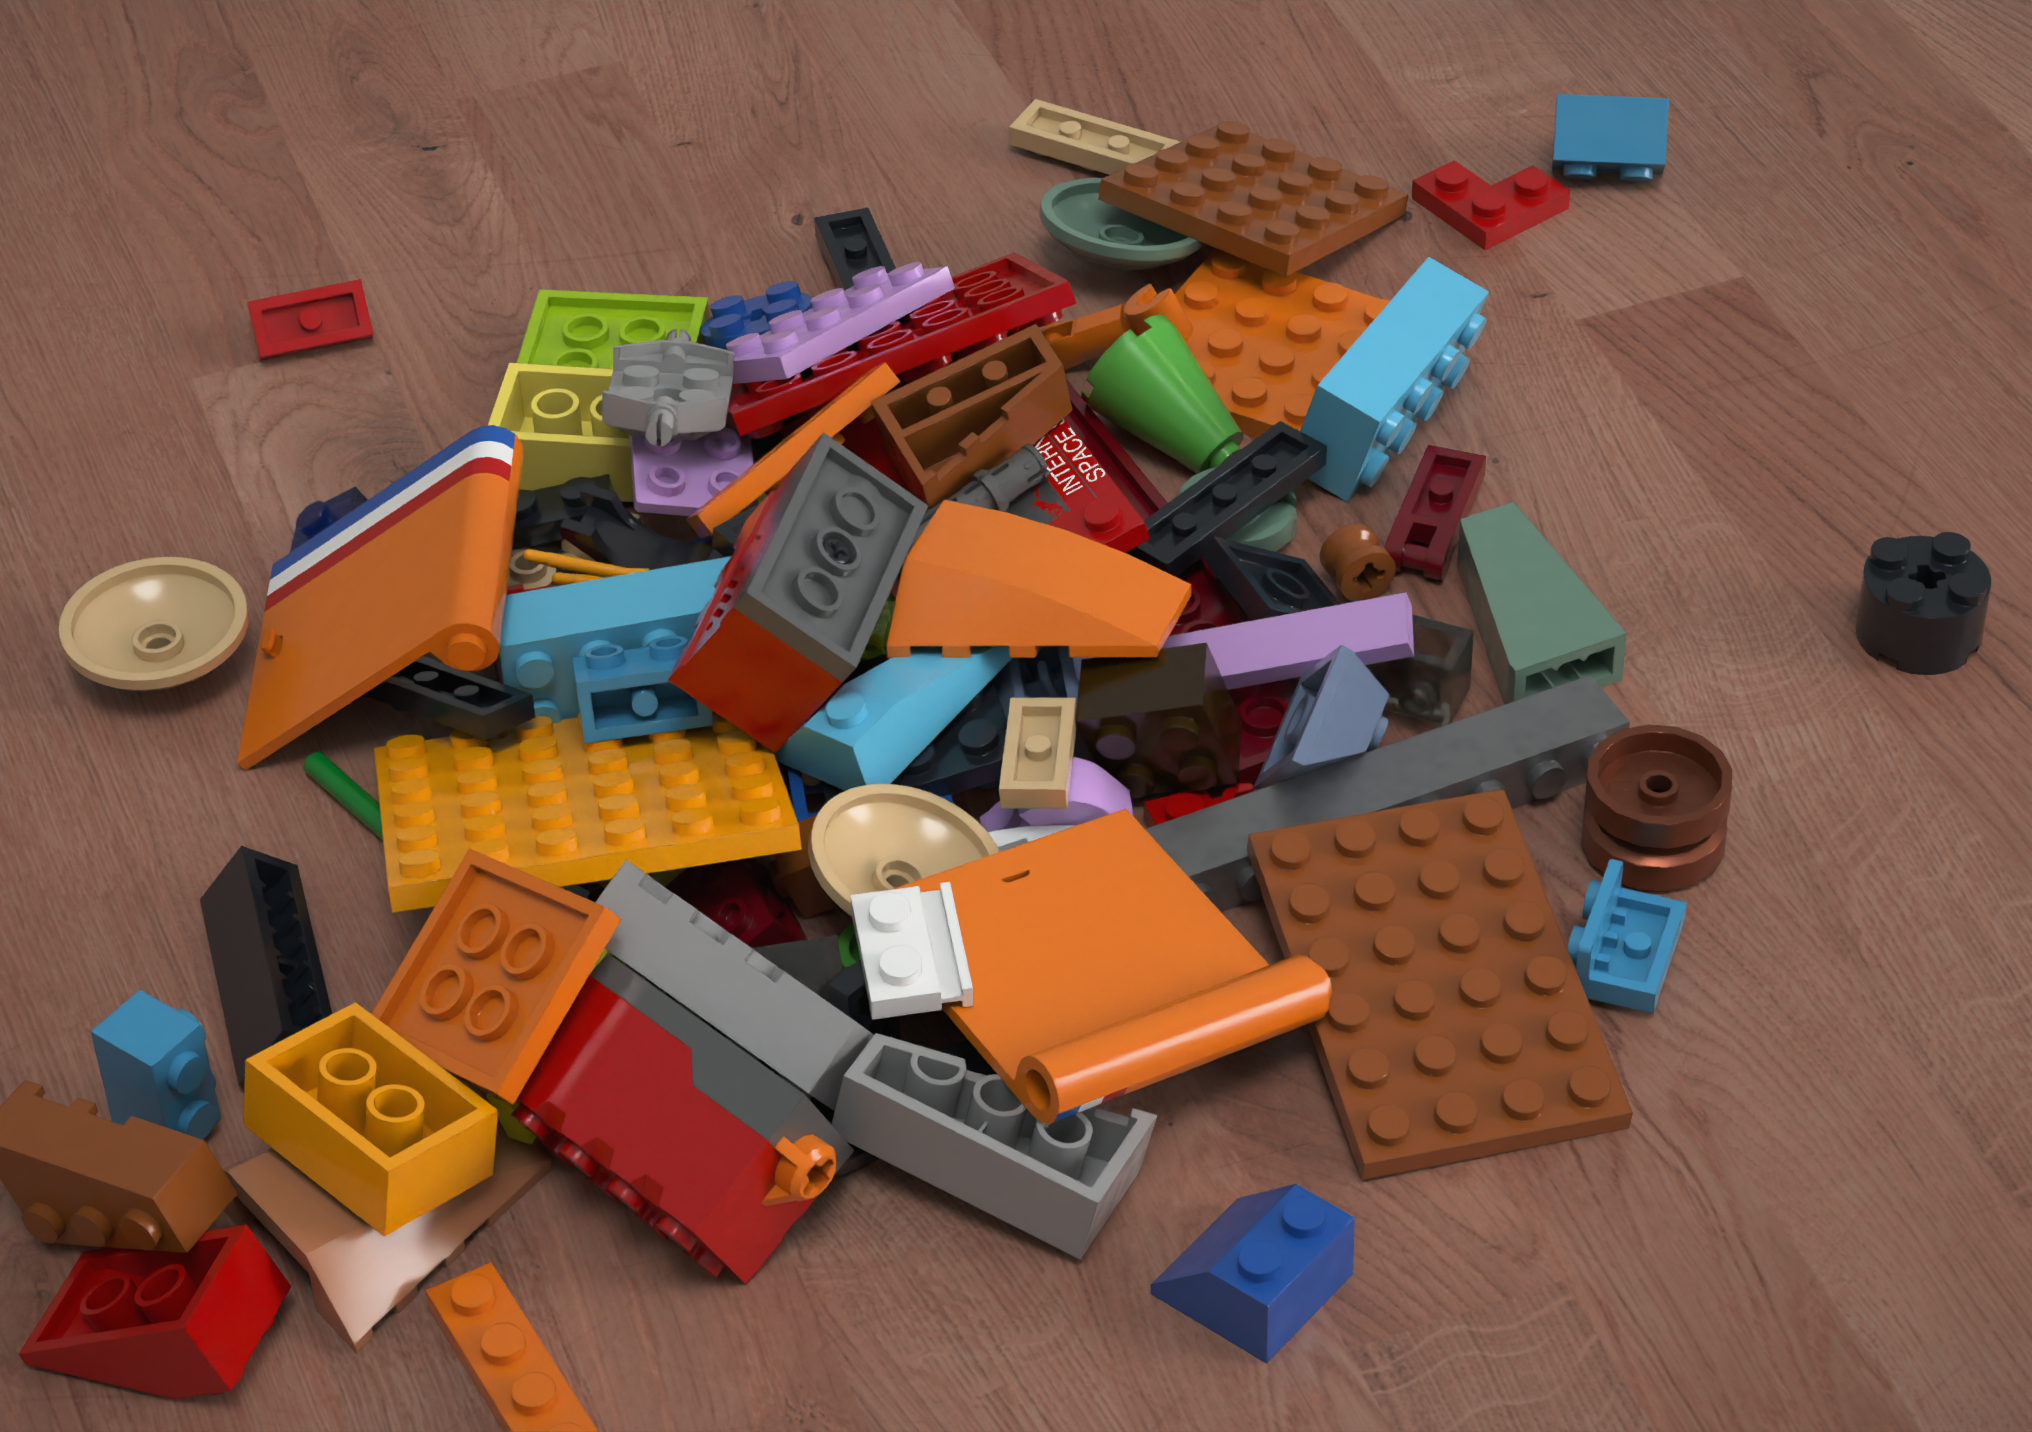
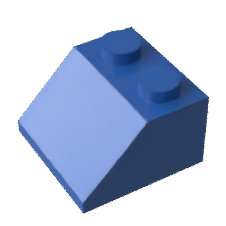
(1262, 1268)

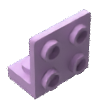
(686, 472)

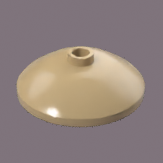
(153, 623)
(888, 838)

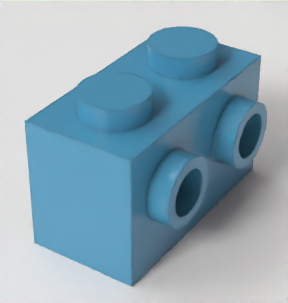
(1610, 136)
(630, 692)
(156, 1066)

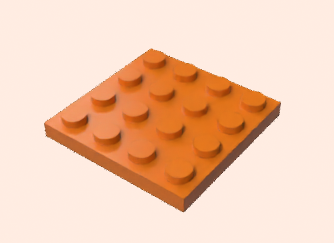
(1269, 336)

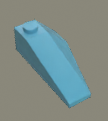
(888, 715)

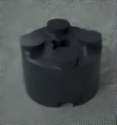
(1923, 602)

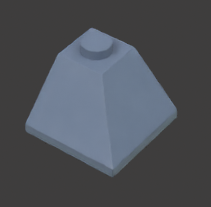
(1328, 719)

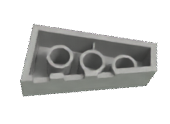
(731, 986)
(986, 1147)

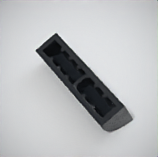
(263, 953)

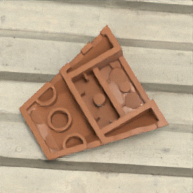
(349, 1263)

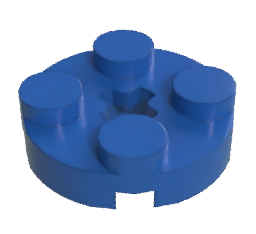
(738, 317)

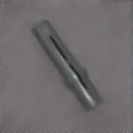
(998, 485)

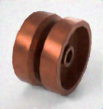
(1657, 805)

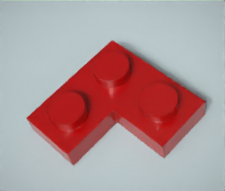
(1487, 211)

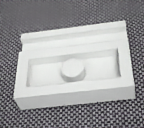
(911, 950)

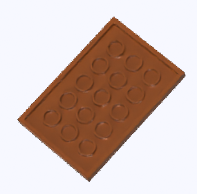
(1449, 984)

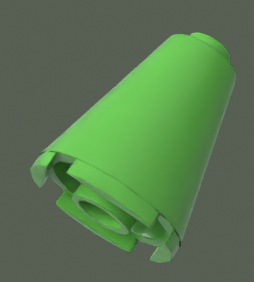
(1163, 397)

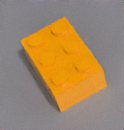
(369, 1118)

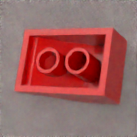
(162, 1317)

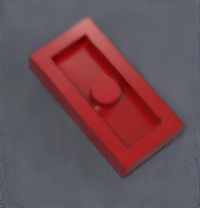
(310, 319)

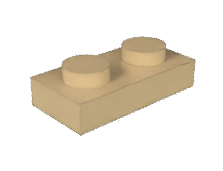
(1038, 753)

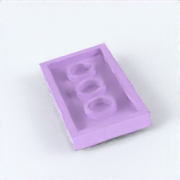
(835, 321)

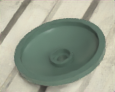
(1108, 233)

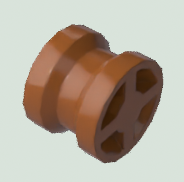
(1357, 562)

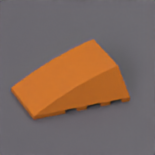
(1027, 586)

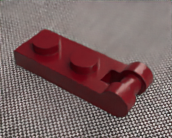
(1433, 509)

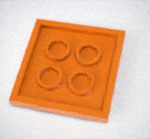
(494, 973)

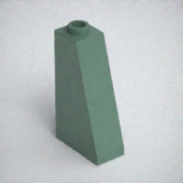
(1533, 608)

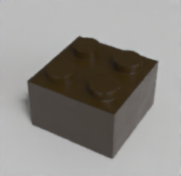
(1160, 720)

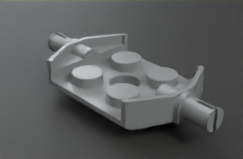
(669, 389)

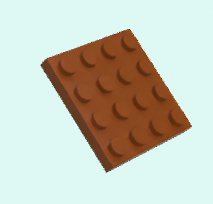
(1254, 197)

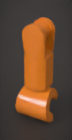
(1093, 334)

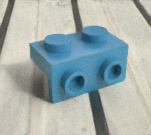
(1625, 942)

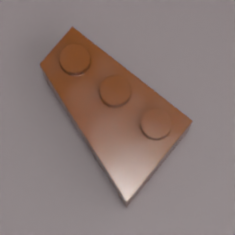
(972, 413)
(106, 1180)

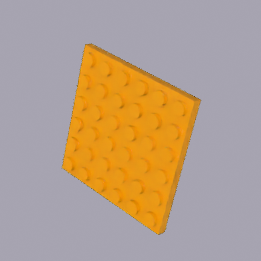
(576, 806)

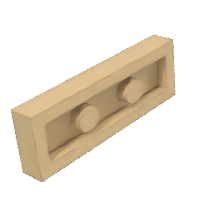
(1082, 138)

